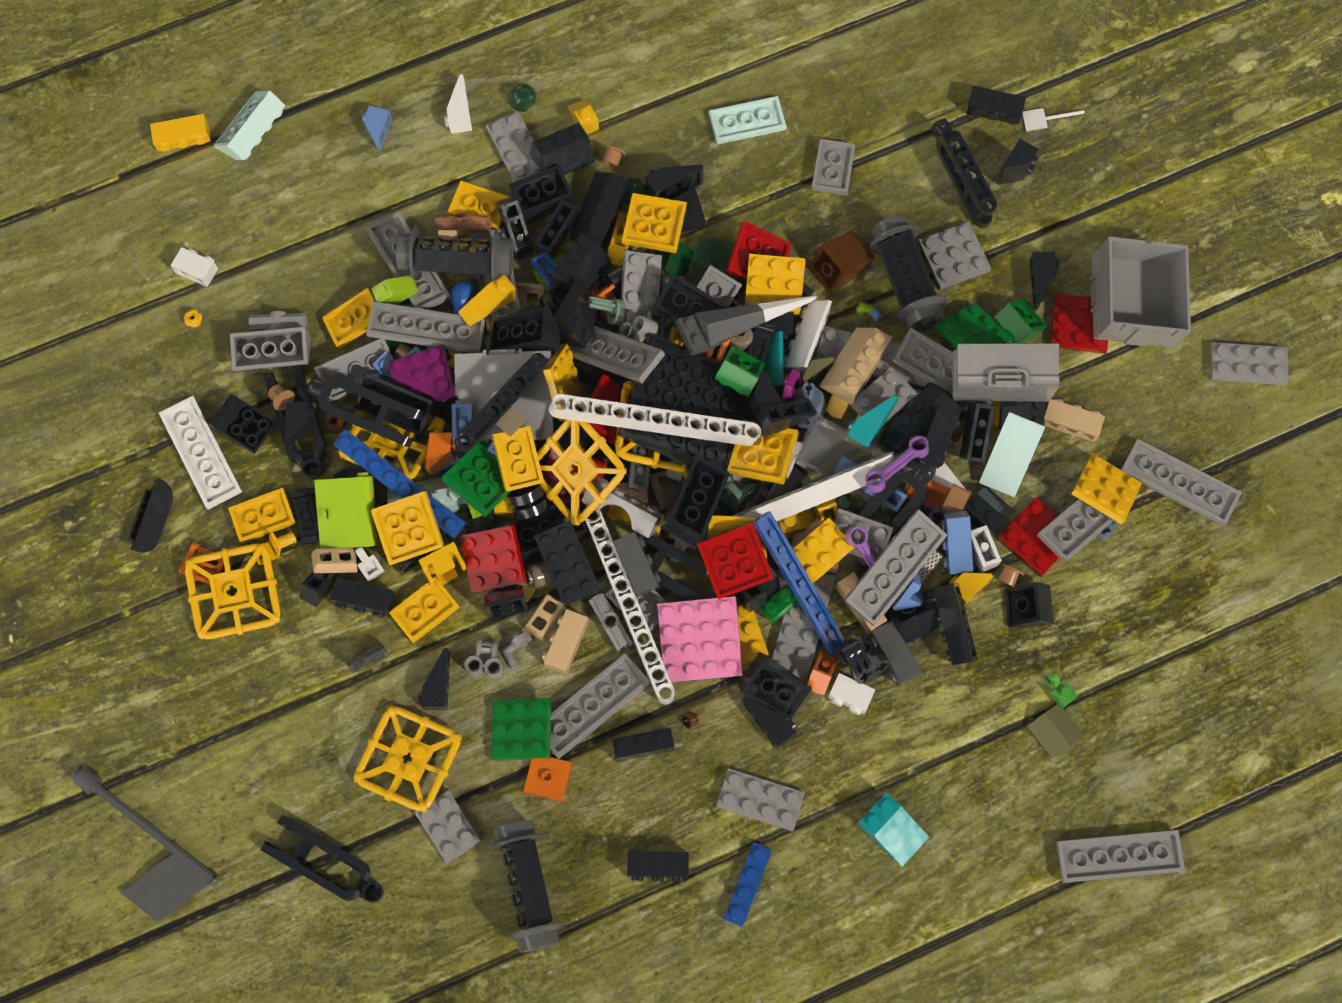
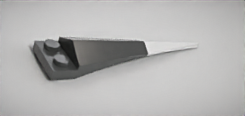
(715, 327)

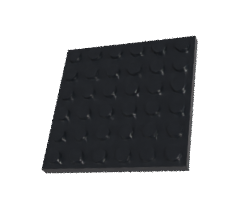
(688, 386)

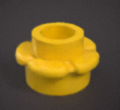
(193, 322)

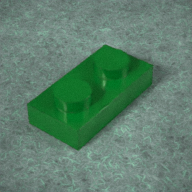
(779, 604)

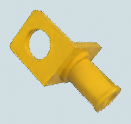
(275, 544)

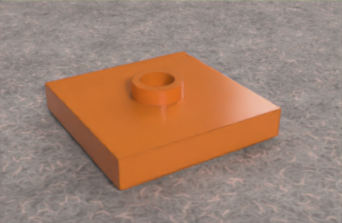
(548, 778)

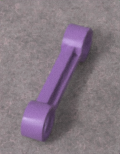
(897, 464)
(863, 547)

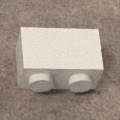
(194, 266)
(984, 549)
(851, 694)

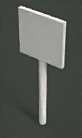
(1036, 118)

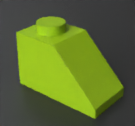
(395, 290)

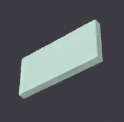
(747, 120)
(1011, 454)

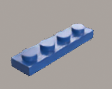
(747, 884)

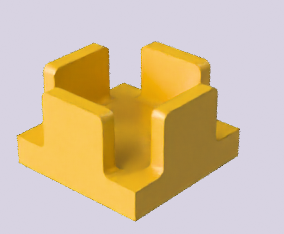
(442, 564)

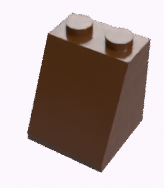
(840, 261)

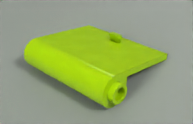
(345, 512)

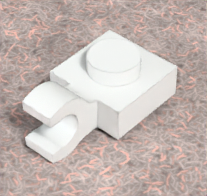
(369, 565)

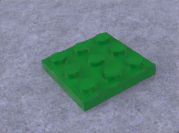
(972, 326)
(478, 479)
(521, 729)

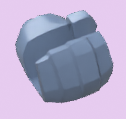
(816, 397)

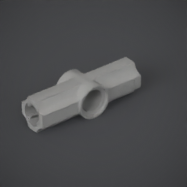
(277, 320)
(616, 632)

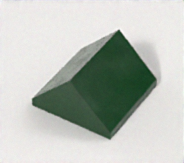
(676, 262)

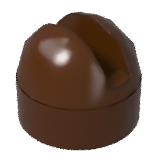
(690, 720)

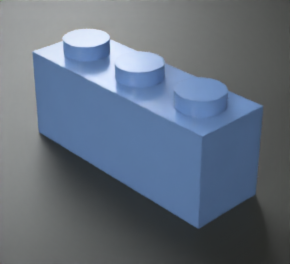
(957, 542)

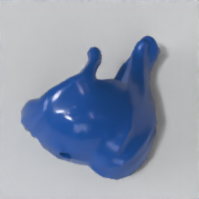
(461, 294)

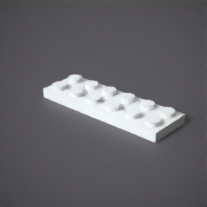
(200, 452)

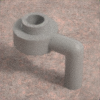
(519, 640)

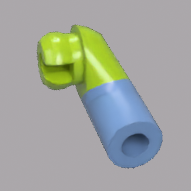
(871, 309)

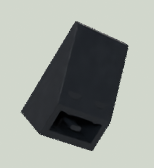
(242, 424)

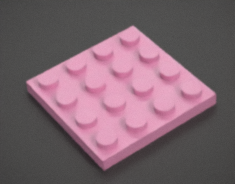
(700, 639)

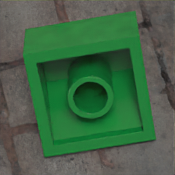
(1020, 321)
(739, 371)

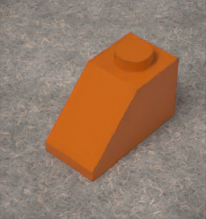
(439, 452)
(822, 672)

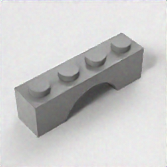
(643, 517)

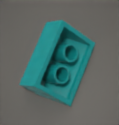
(774, 362)

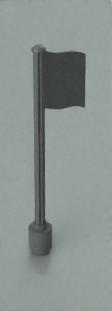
(168, 882)

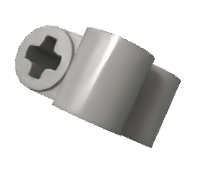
(639, 330)
(486, 656)

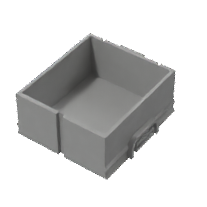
(1140, 292)
(1005, 372)
(483, 375)

